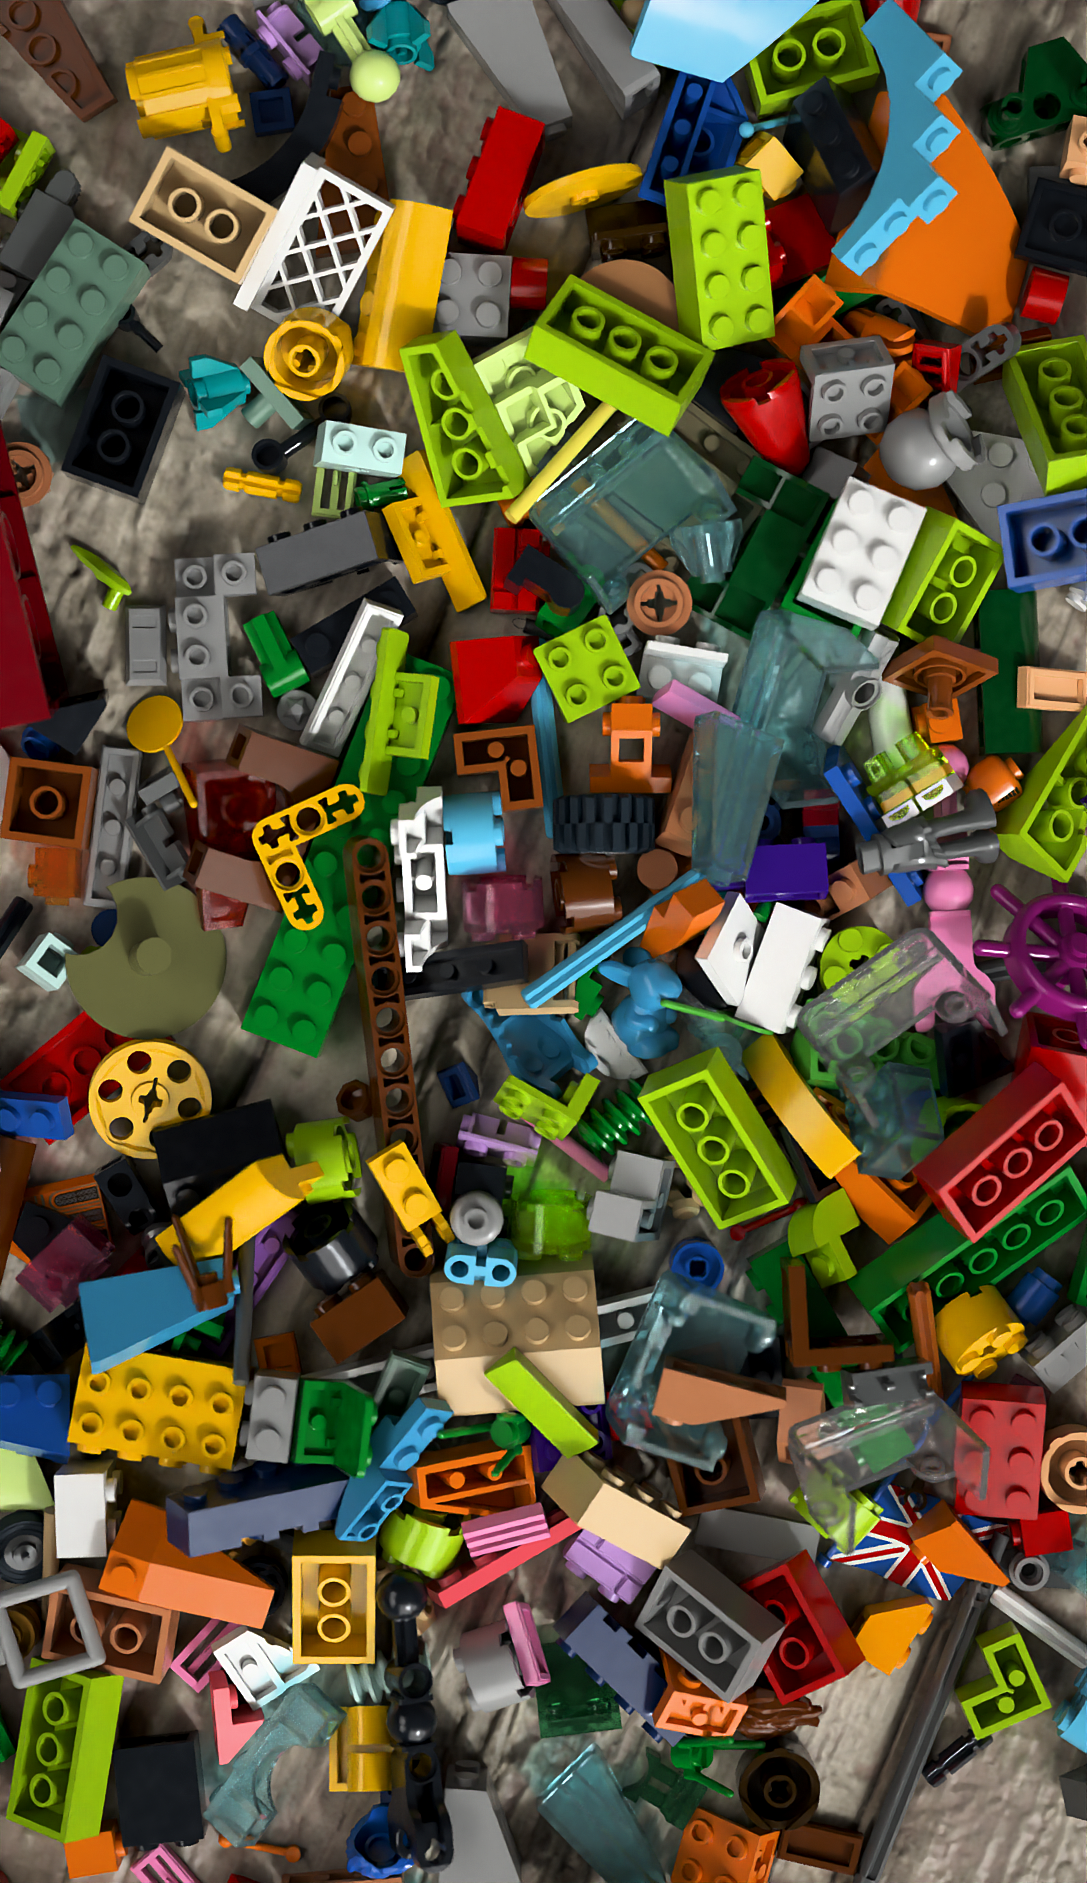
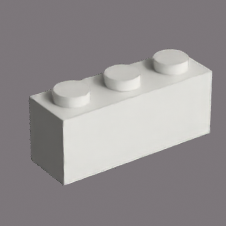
(784, 968)

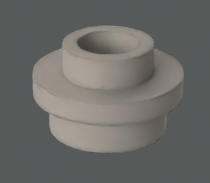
(1034, 1581)

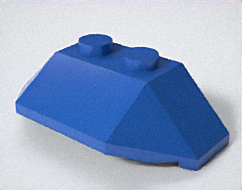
(695, 133)

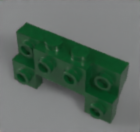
(768, 552)

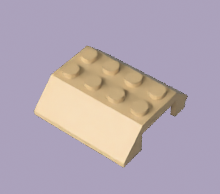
(542, 1313)

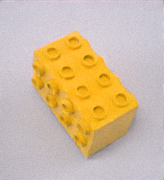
(162, 1409)

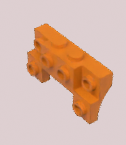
(809, 321)

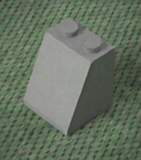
(481, 1832)

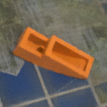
(681, 918)

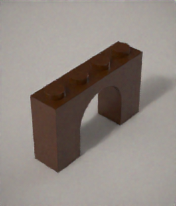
(299, 775)

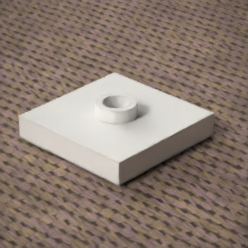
(731, 948)

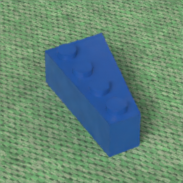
(36, 1415)

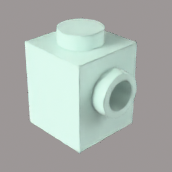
(46, 960)

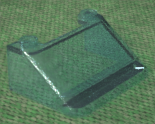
(625, 504)

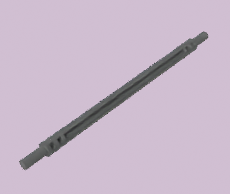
(928, 1722)

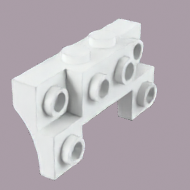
(421, 852)

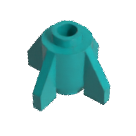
(402, 34)
(213, 389)

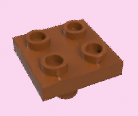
(940, 672)

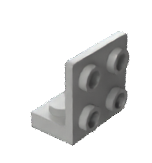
(848, 387)
(1060, 1350)

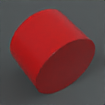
(529, 283)
(1044, 295)

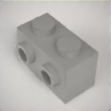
(272, 1415)

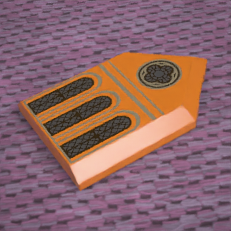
(71, 1198)

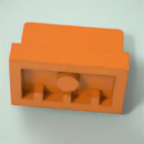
(693, 1707)
(723, 1851)

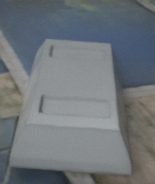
(145, 645)

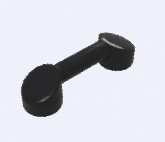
(273, 457)

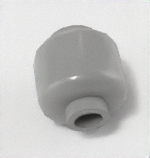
(476, 1218)

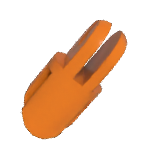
(895, 335)

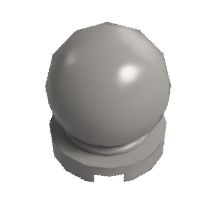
(927, 445)

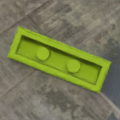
(542, 1404)

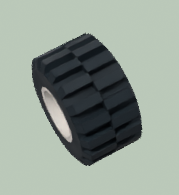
(604, 824)

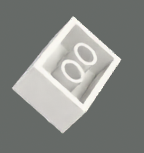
(861, 554)

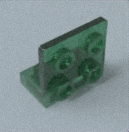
(572, 1699)

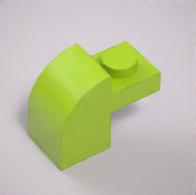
(817, 1233)

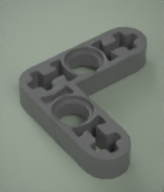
(985, 338)

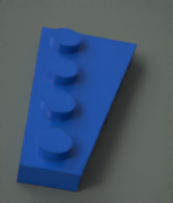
(866, 814)

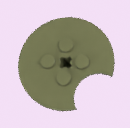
(156, 967)

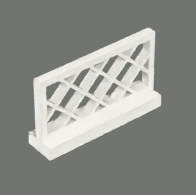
(289, 225)

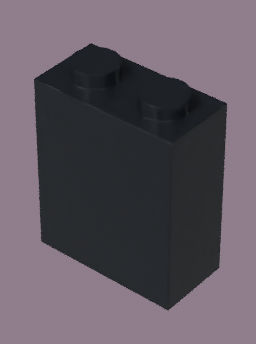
(160, 1790)

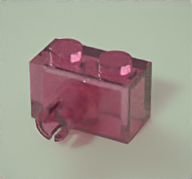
(65, 1262)

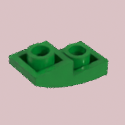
(588, 993)

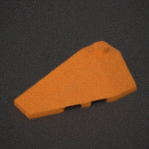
(881, 1202)
(158, 1574)

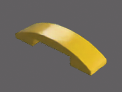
(798, 1105)

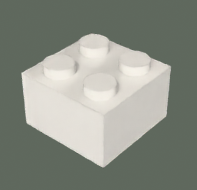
(87, 1507)

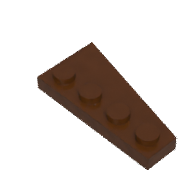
(57, 51)

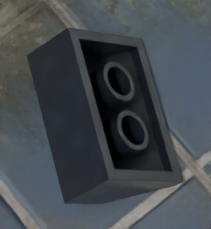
(834, 152)
(212, 1150)

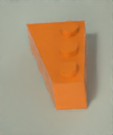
(462, 1481)

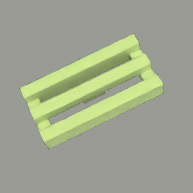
(332, 512)

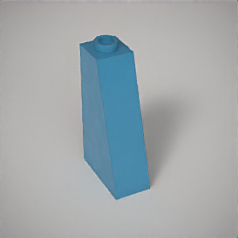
(141, 1311)

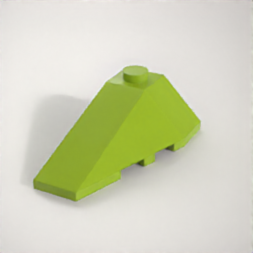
(1048, 820)

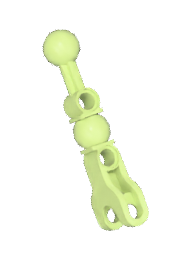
(373, 72)

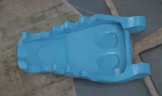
(534, 1046)

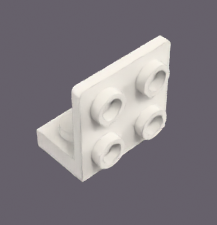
(694, 667)

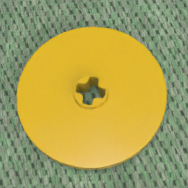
(582, 190)

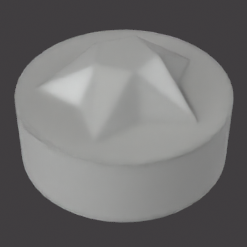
(295, 709)

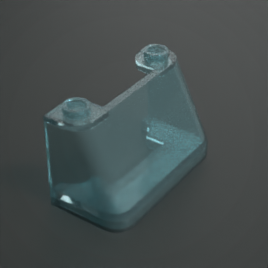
(691, 1325)

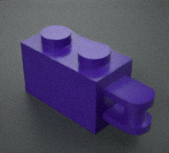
(785, 872)

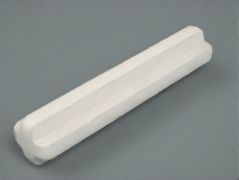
(1040, 1625)

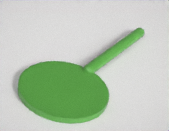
(720, 1015)

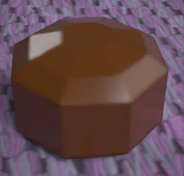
(355, 1101)

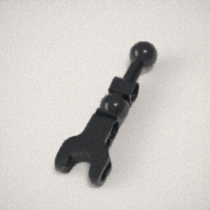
(411, 1721)

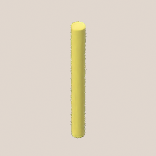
(559, 462)

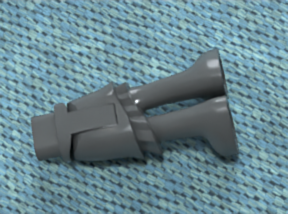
(914, 845)

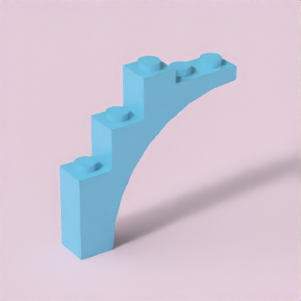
(918, 133)

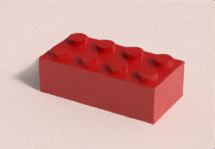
(1003, 1152)

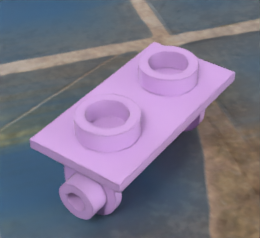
(280, 32)
(483, 1140)

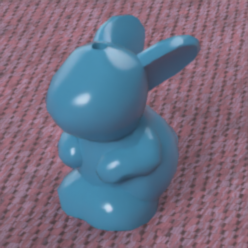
(640, 1017)

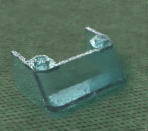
(782, 693)

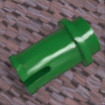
(380, 493)

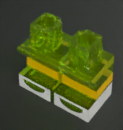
(913, 786)

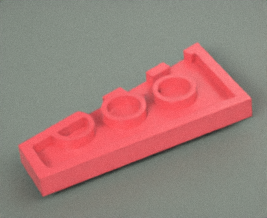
(486, 1568)

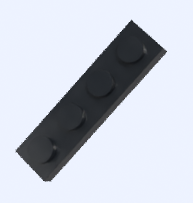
(464, 970)

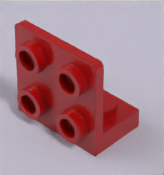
(796, 241)

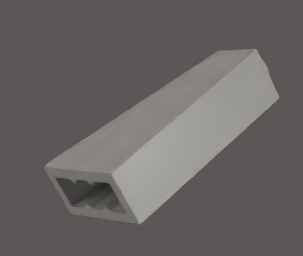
(605, 48)
(515, 57)

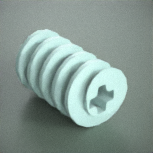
(370, 1677)

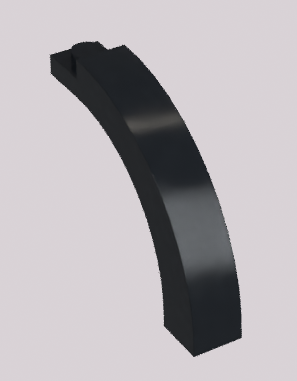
(312, 134)

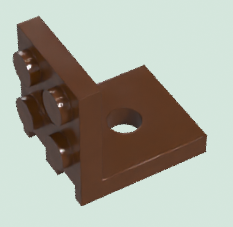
(828, 1351)

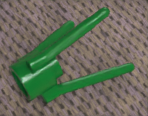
(506, 1431)
(697, 1753)

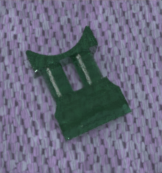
(679, 1800)

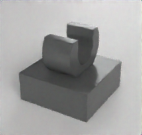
(162, 787)

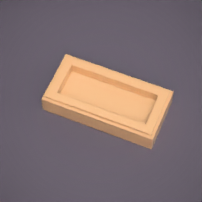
(1051, 689)

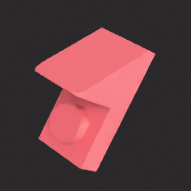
(231, 1722)

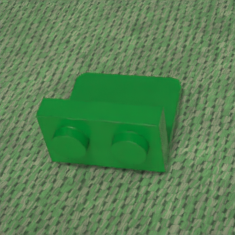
(333, 1425)

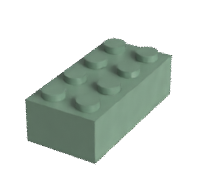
(70, 313)

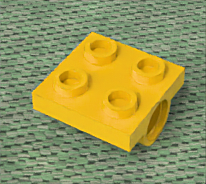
(361, 1751)

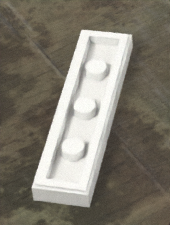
(349, 679)

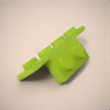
(399, 713)

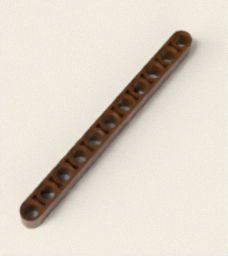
(393, 1035)

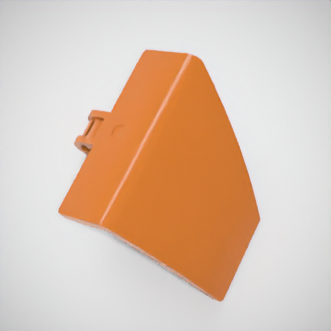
(964, 258)

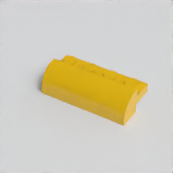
(401, 283)
(251, 1200)

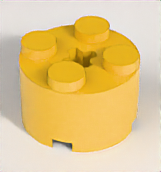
(288, 349)
(978, 1332)

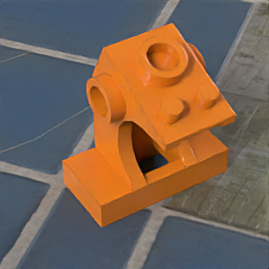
(630, 719)

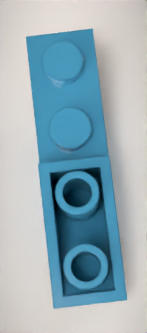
(394, 1450)

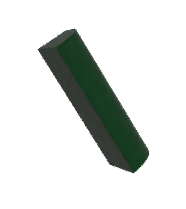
(1007, 630)

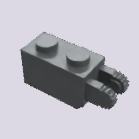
(40, 226)

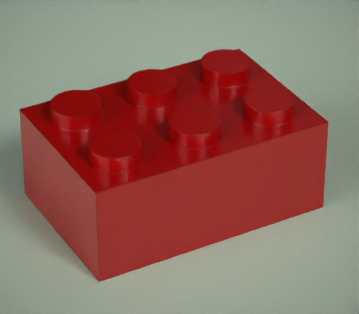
(498, 181)
(1013, 1426)
(816, 1640)

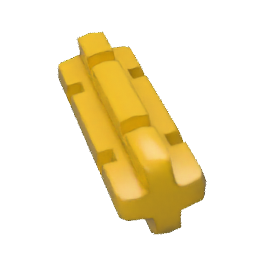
(262, 484)

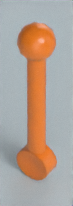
(291, 1853)

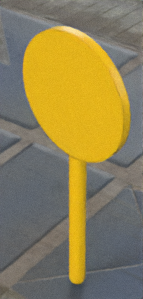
(153, 728)

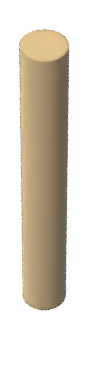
(50, 1559)

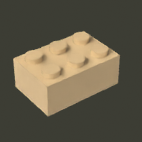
(203, 215)
(617, 1507)

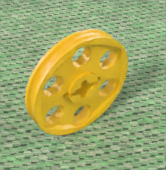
(138, 1083)

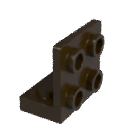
(627, 230)

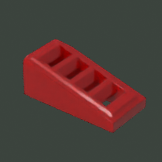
(949, 353)

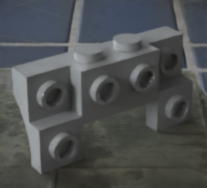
(204, 638)

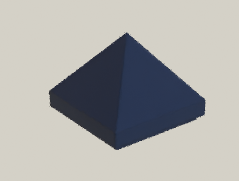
(459, 1084)

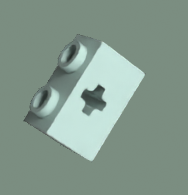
(359, 449)

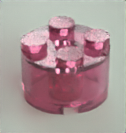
(502, 906)

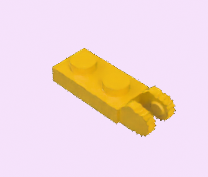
(408, 1193)

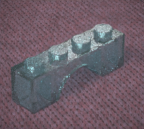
(244, 1803)

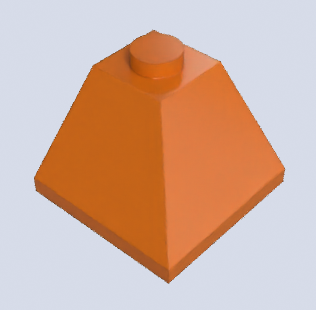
(953, 1547)

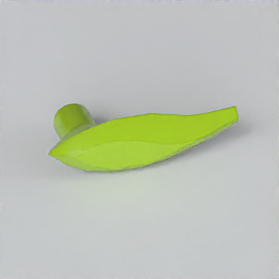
(107, 574)

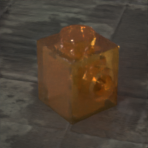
(56, 874)

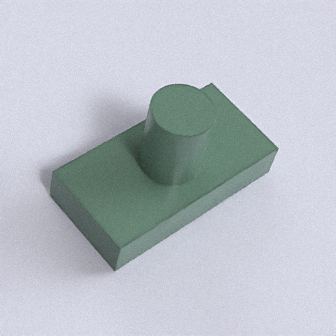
(271, 399)

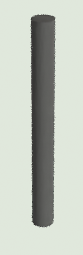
(244, 1309)

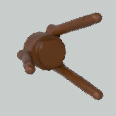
(205, 1288)

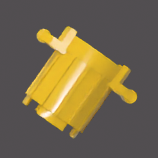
(186, 89)

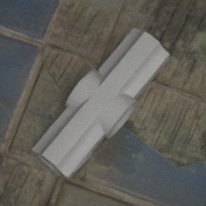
(855, 690)

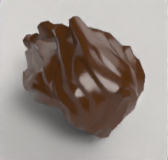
(768, 1718)

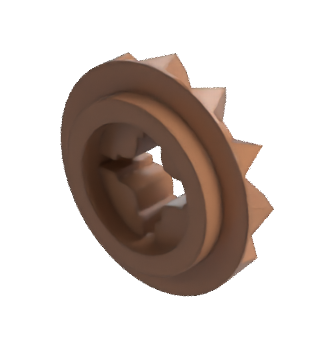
(39, 479)
(645, 589)

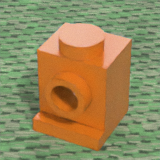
(935, 730)

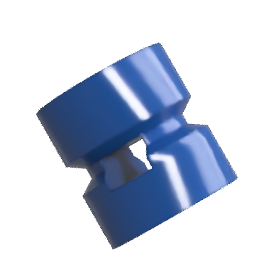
(698, 1260)

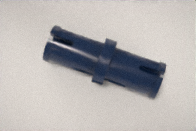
(253, 53)

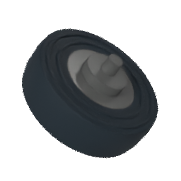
(21, 1547)

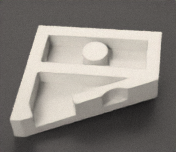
(259, 1664)

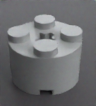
(491, 1668)

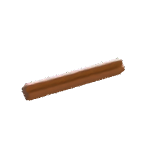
(924, 1331)

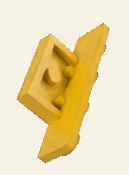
(431, 537)

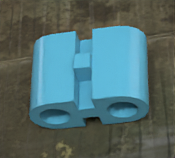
(483, 1263)

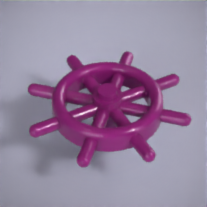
(1063, 956)

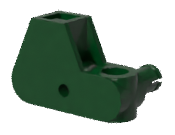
(1049, 82)

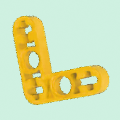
(288, 851)

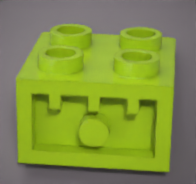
(23, 170)
(586, 668)
(551, 1117)

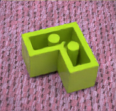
(1009, 1691)

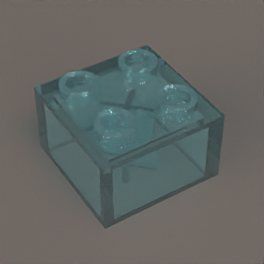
(908, 1122)

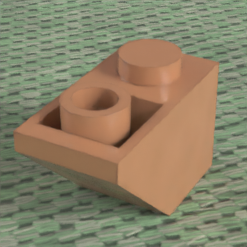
(847, 890)
(803, 1401)

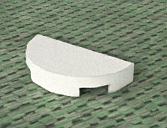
(610, 1050)

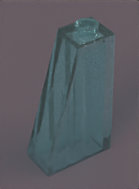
(730, 794)
(599, 1822)

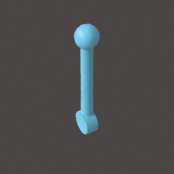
(747, 129)

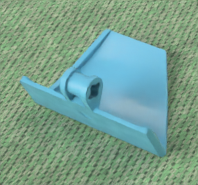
(711, 35)

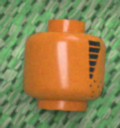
(997, 779)

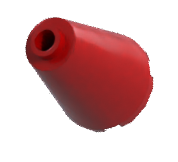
(770, 412)

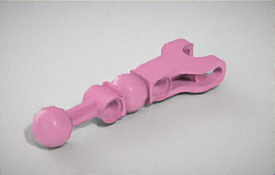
(950, 893)

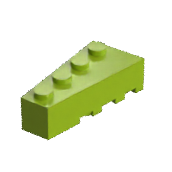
(459, 424)

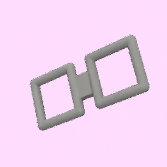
(9, 1648)

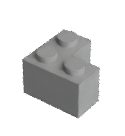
(636, 1197)

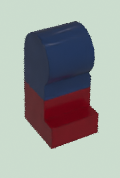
(823, 825)

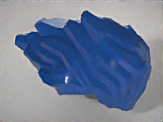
(370, 1848)

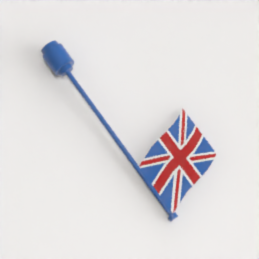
(886, 1545)

